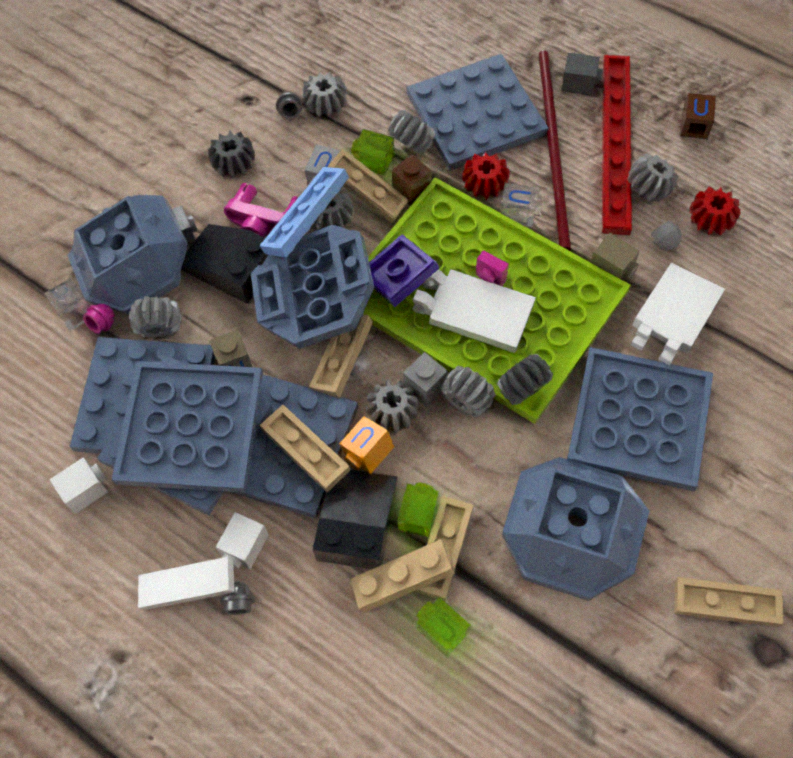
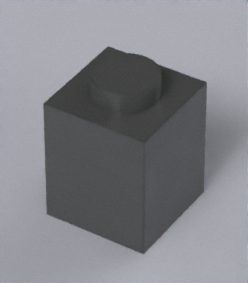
(581, 74)

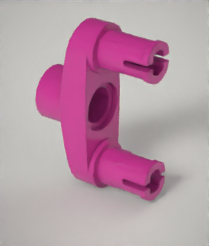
(250, 216)

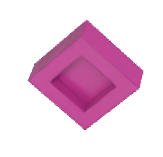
(491, 268)

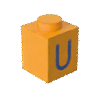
(366, 445)

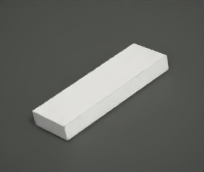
(186, 583)

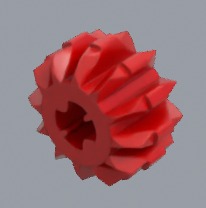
(485, 175)
(715, 211)

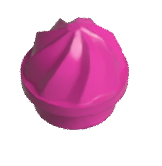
(99, 318)

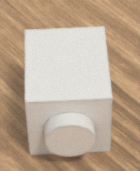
(80, 485)
(242, 541)

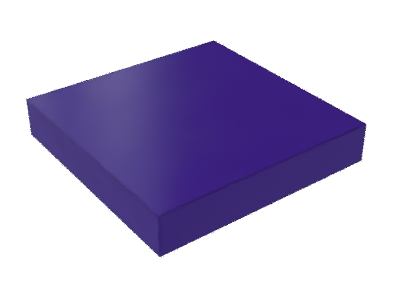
(400, 270)

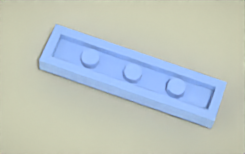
(304, 212)

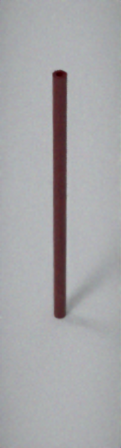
(554, 151)

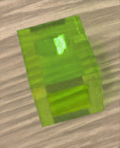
(374, 151)
(418, 509)
(442, 626)

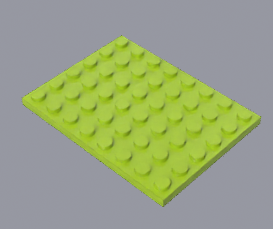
(570, 292)

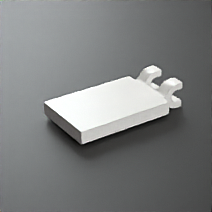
(475, 308)
(676, 311)

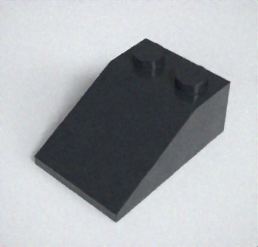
(225, 259)
(356, 520)

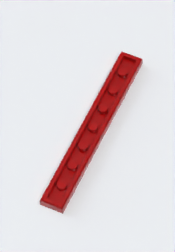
(616, 145)

